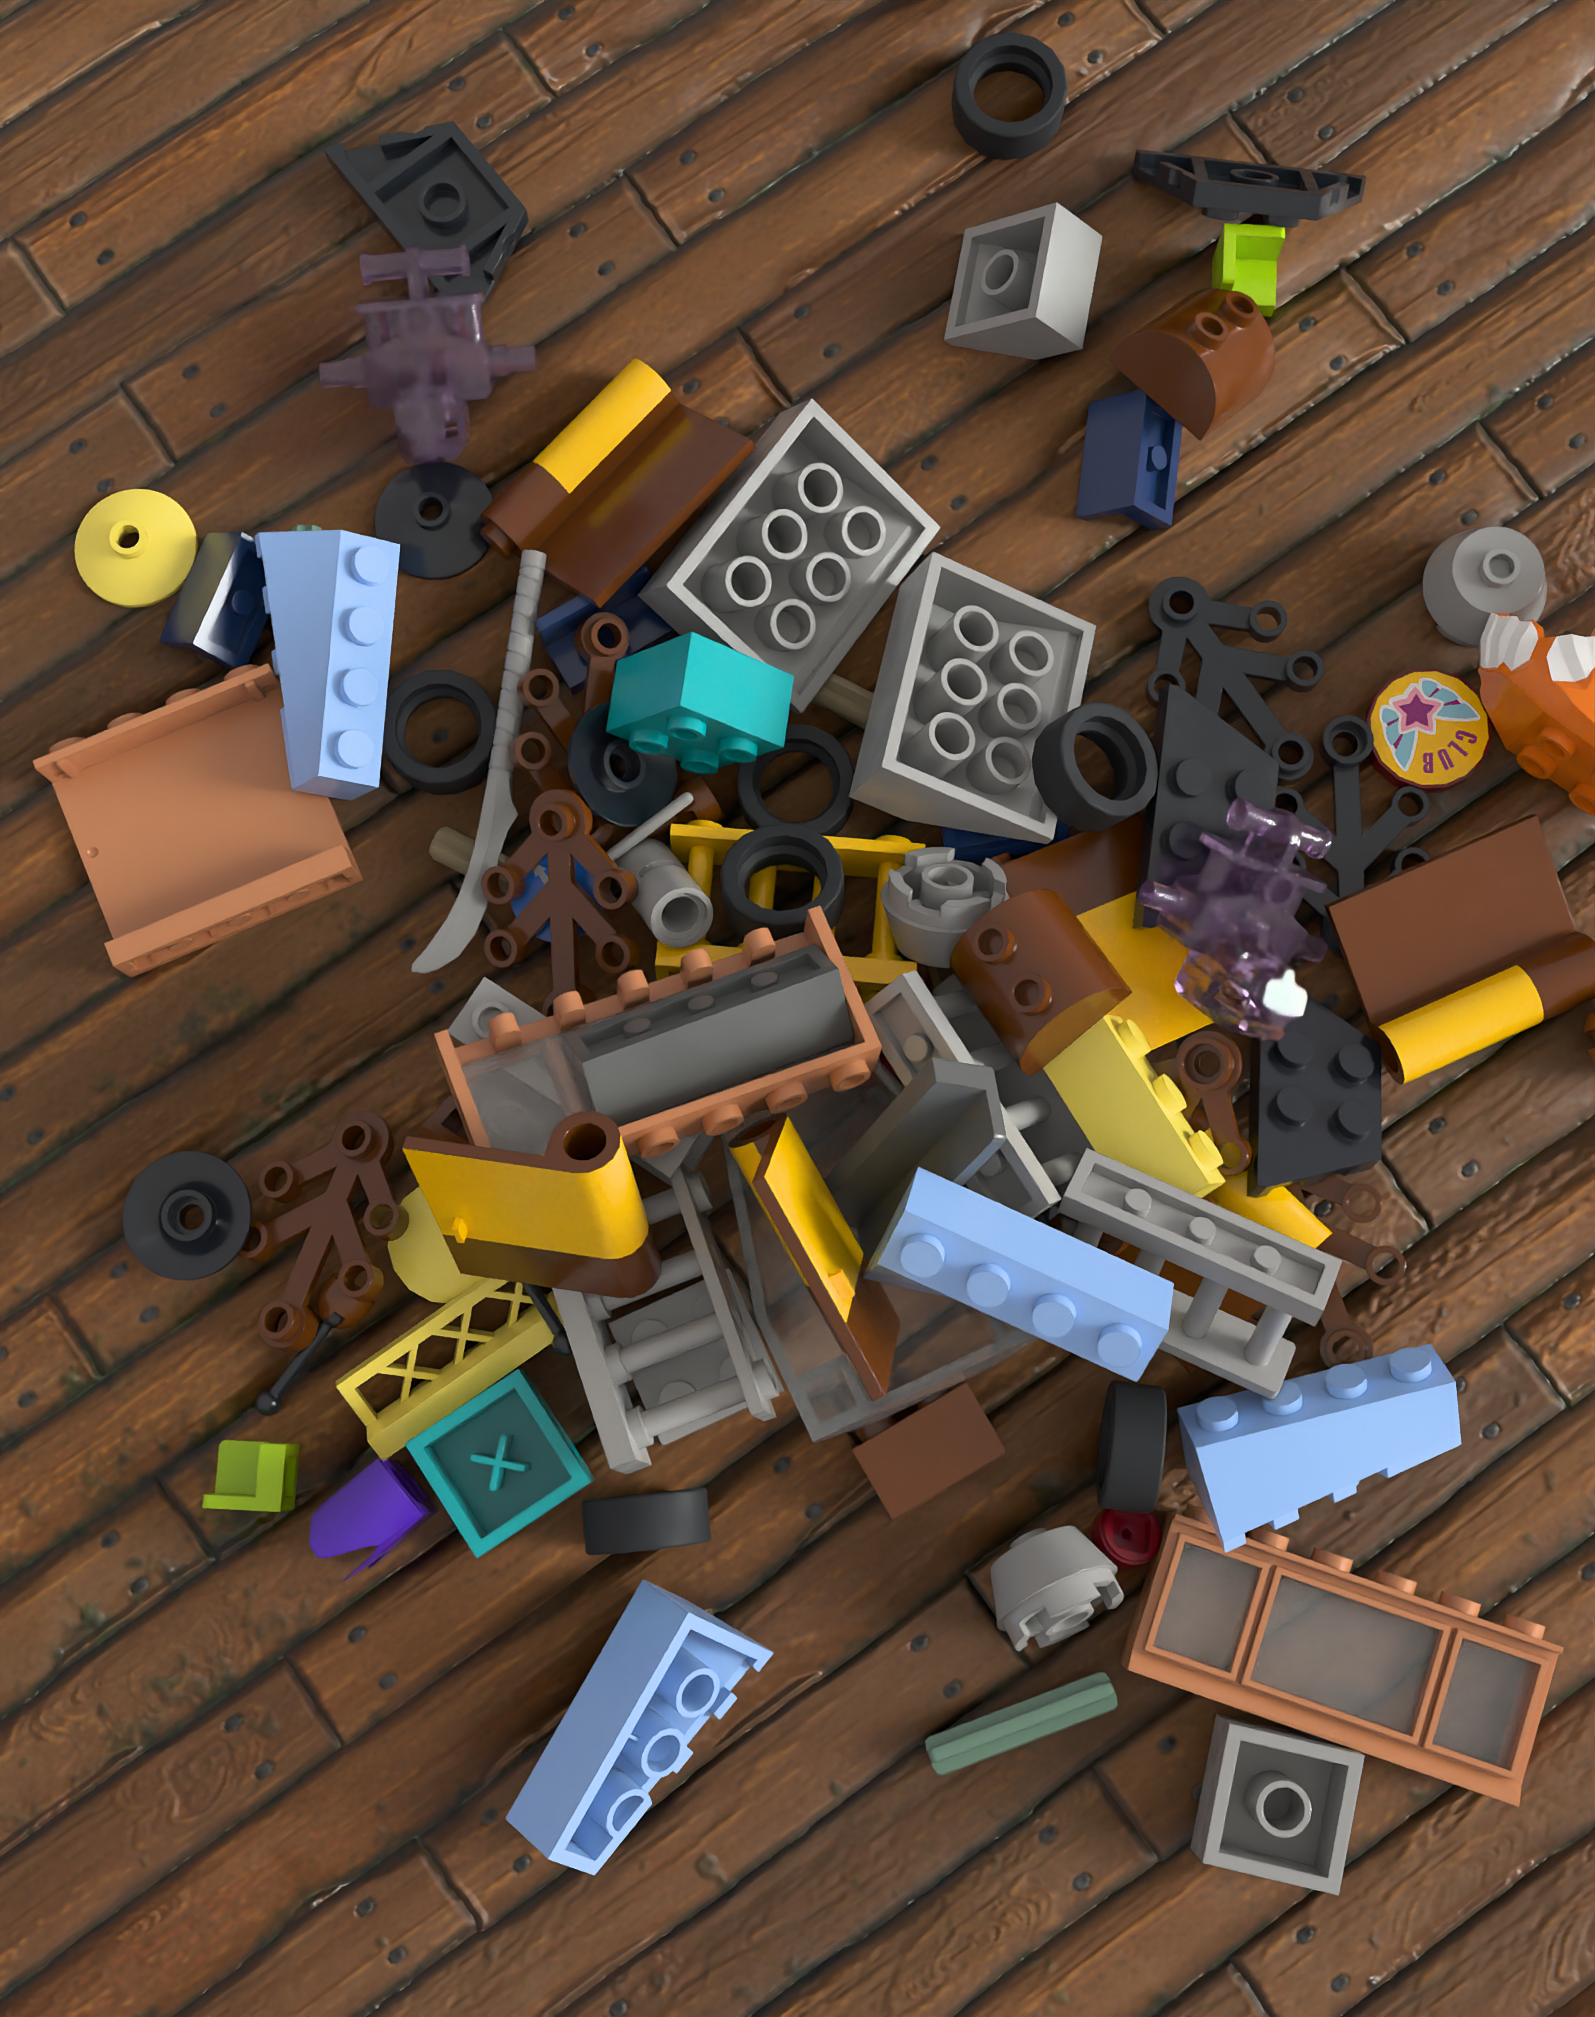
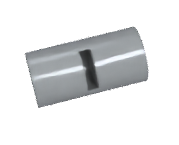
(667, 894)

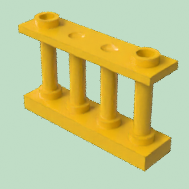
(706, 844)

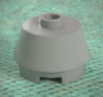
(1480, 575)
(937, 901)
(1051, 1585)

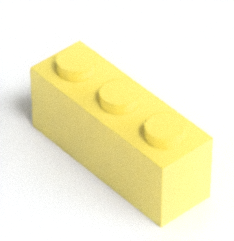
(1131, 1110)

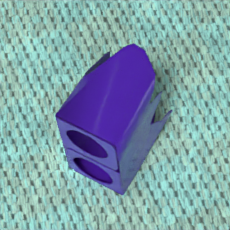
(371, 1510)

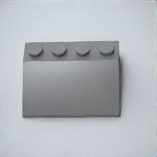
(793, 551)
(962, 700)

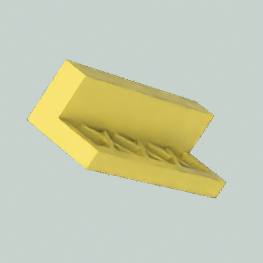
(459, 1380)

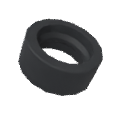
(1015, 54)
(419, 691)
(818, 744)
(1126, 750)
(773, 847)
(1131, 1447)
(646, 1521)

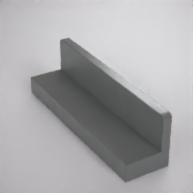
(712, 1035)
(940, 1122)

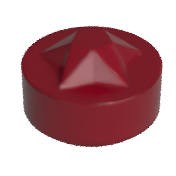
(1126, 1537)

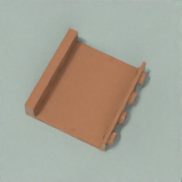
(196, 821)

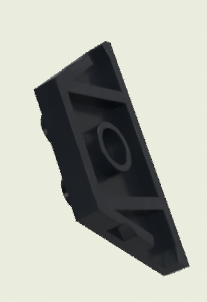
(1239, 186)
(437, 195)
(1200, 775)
(1313, 1103)

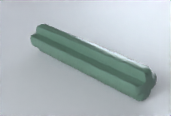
(1021, 1723)

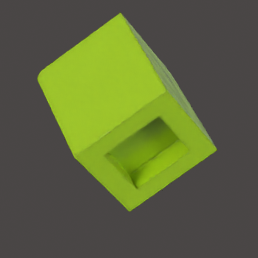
(1248, 262)
(255, 1476)

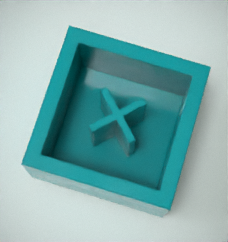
(699, 704)
(500, 1462)

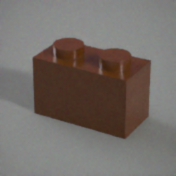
(927, 1449)

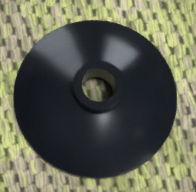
(438, 546)
(640, 781)
(158, 1208)

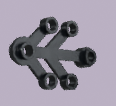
(1228, 666)
(1350, 850)

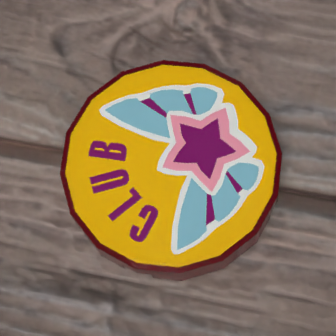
(1428, 730)

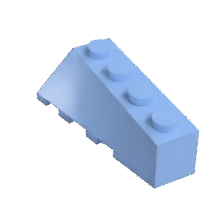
(333, 642)
(1023, 1274)
(1318, 1438)
(631, 1725)

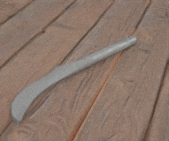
(498, 806)

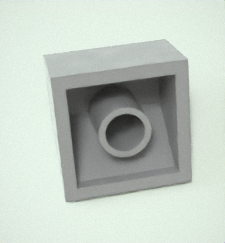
(1025, 284)

